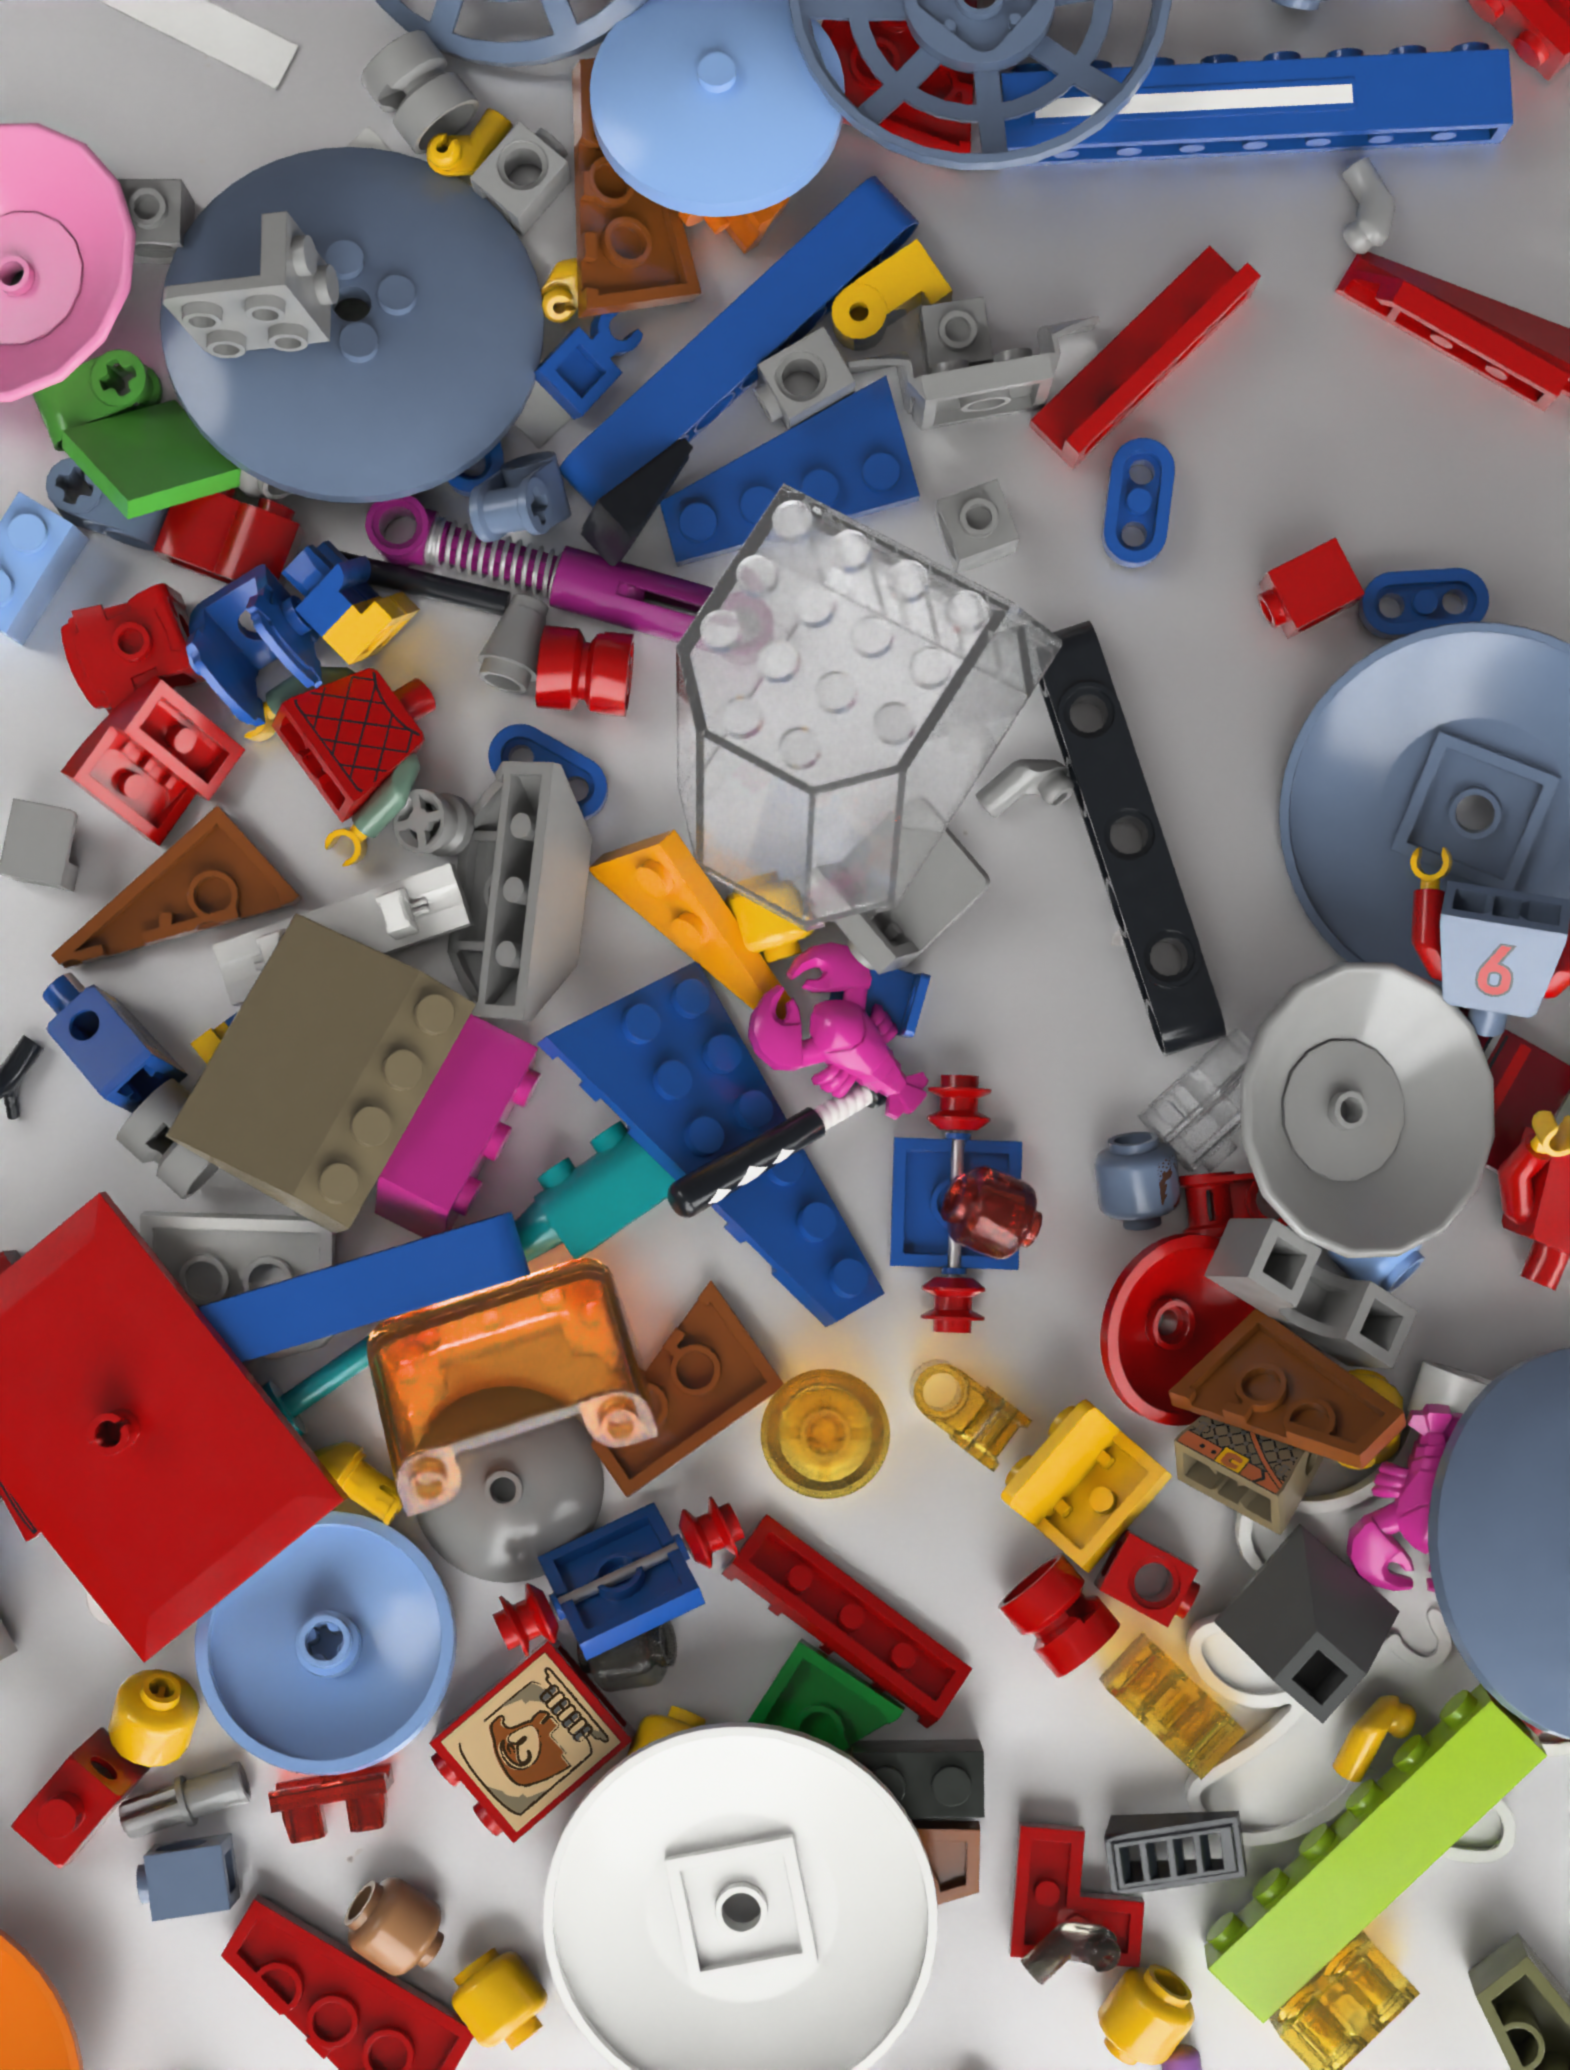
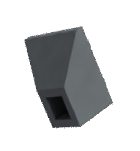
(1309, 1623)

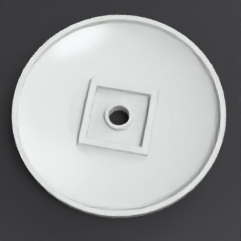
(759, 1812)

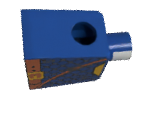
(108, 1043)

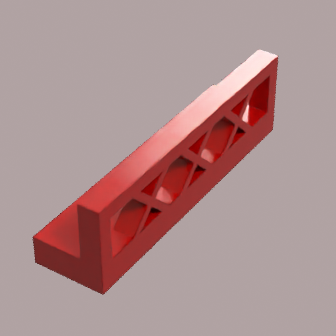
(1143, 356)

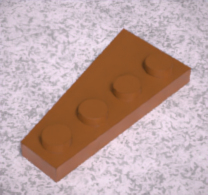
(627, 245)

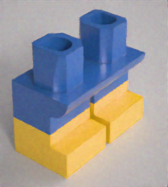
(343, 604)

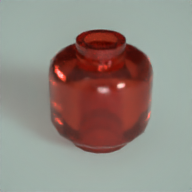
(991, 1212)

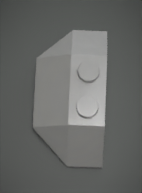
(523, 890)

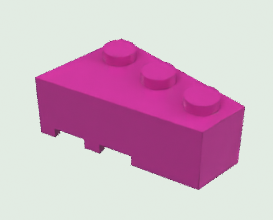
(457, 1129)

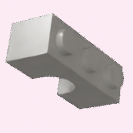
(1280, 1278)

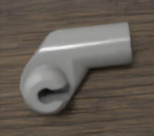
(1374, 209)

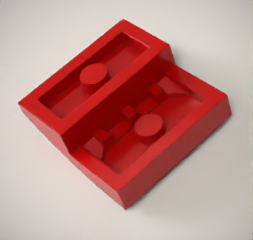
(153, 759)

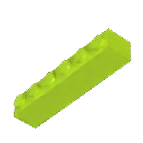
(1371, 1851)

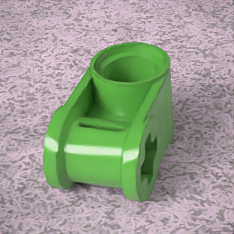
(94, 394)

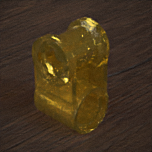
(970, 1413)

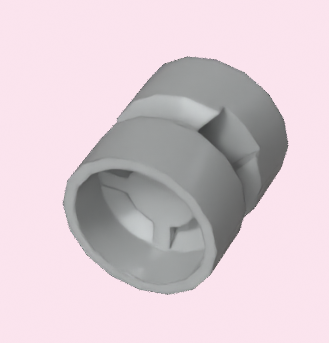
(412, 82)
(146, 1139)

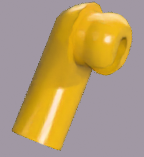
(561, 292)

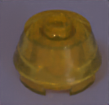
(825, 1434)

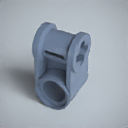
(520, 497)
(97, 511)

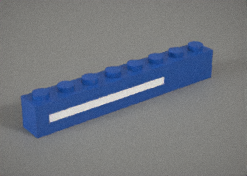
(1280, 105)

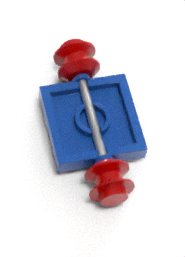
(919, 1183)
(620, 1579)

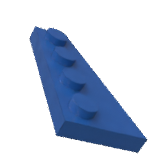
(841, 457)

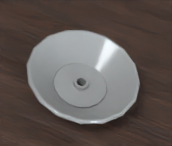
(1412, 1098)

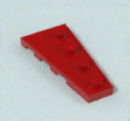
(340, 1998)

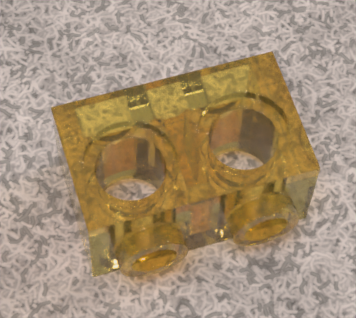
(1172, 1705)
(1344, 2006)

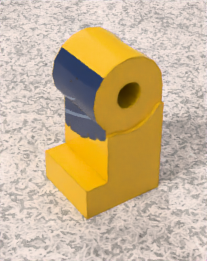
(886, 295)

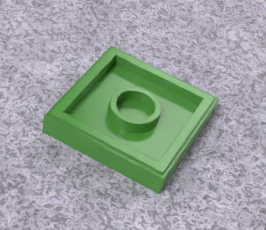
(149, 459)

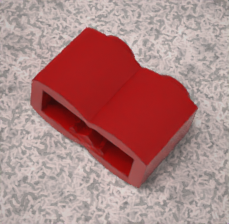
(229, 537)

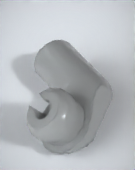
(1026, 777)

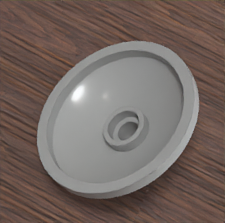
(553, 1504)

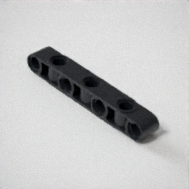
(1138, 884)

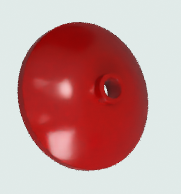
(1197, 1316)

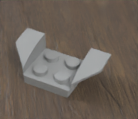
(966, 394)

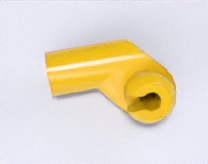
(465, 153)
(1368, 1734)

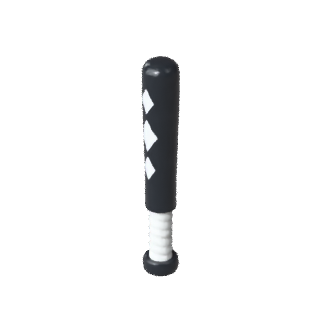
(756, 1156)

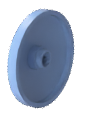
(713, 105)
(330, 1649)

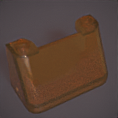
(505, 1367)

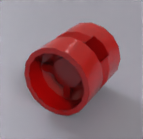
(586, 671)
(1059, 1615)

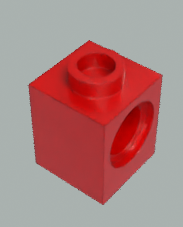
(1309, 589)
(1122, 1565)

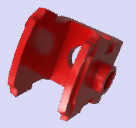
(128, 645)

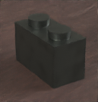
(929, 1775)

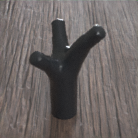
(14, 1070)

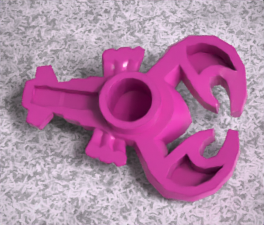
(838, 1031)
(1371, 1538)

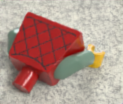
(352, 743)

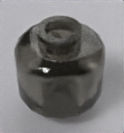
(635, 1662)

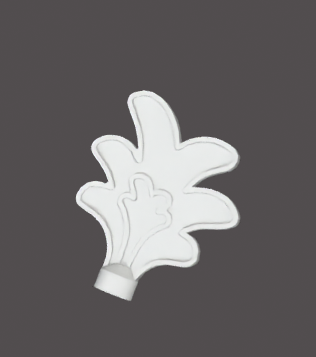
(1284, 1770)

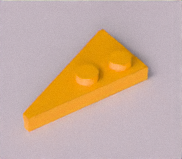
(678, 899)

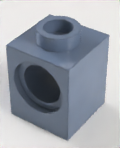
(189, 1877)

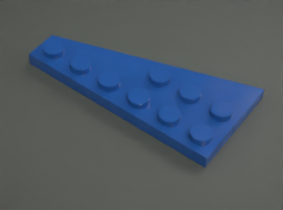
(693, 1093)

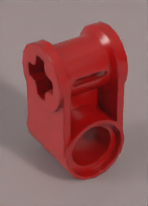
(1230, 1197)

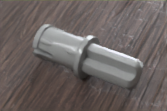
(185, 1801)

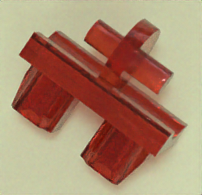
(303, 1801)

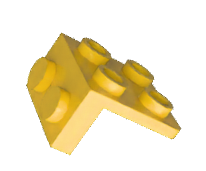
(1084, 1484)

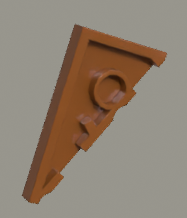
(196, 885)

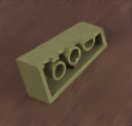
(1524, 2007)

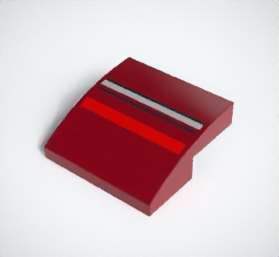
(1524, 1083)

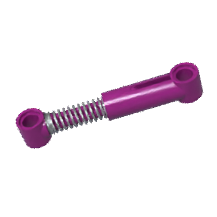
(572, 581)

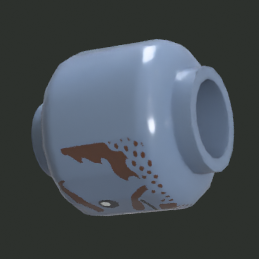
(1137, 1180)

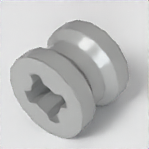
(427, 808)

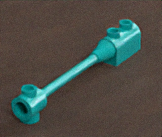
(575, 1208)

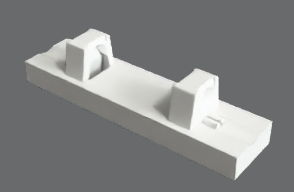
(380, 918)

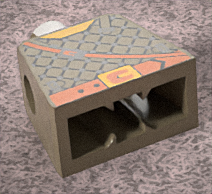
(1245, 1470)

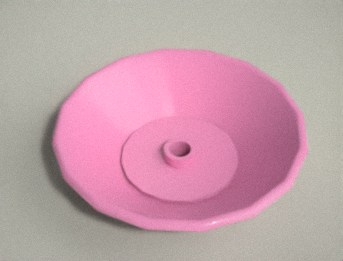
(76, 245)

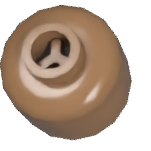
(394, 1925)

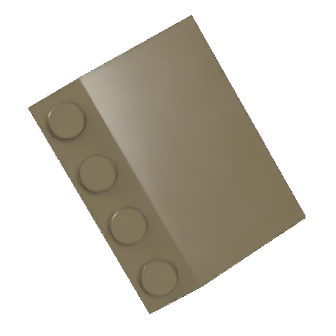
(321, 1072)

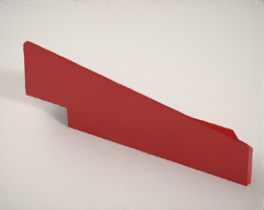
(1484, 335)

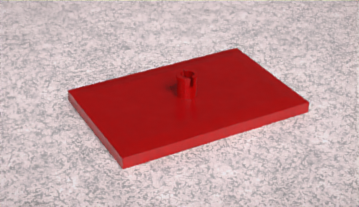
(142, 1432)

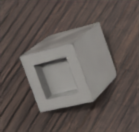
(39, 845)

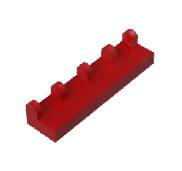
(848, 1620)

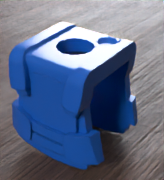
(232, 655)

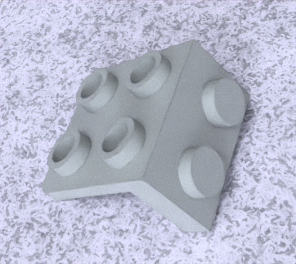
(275, 310)
(935, 899)

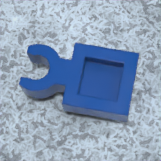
(582, 366)

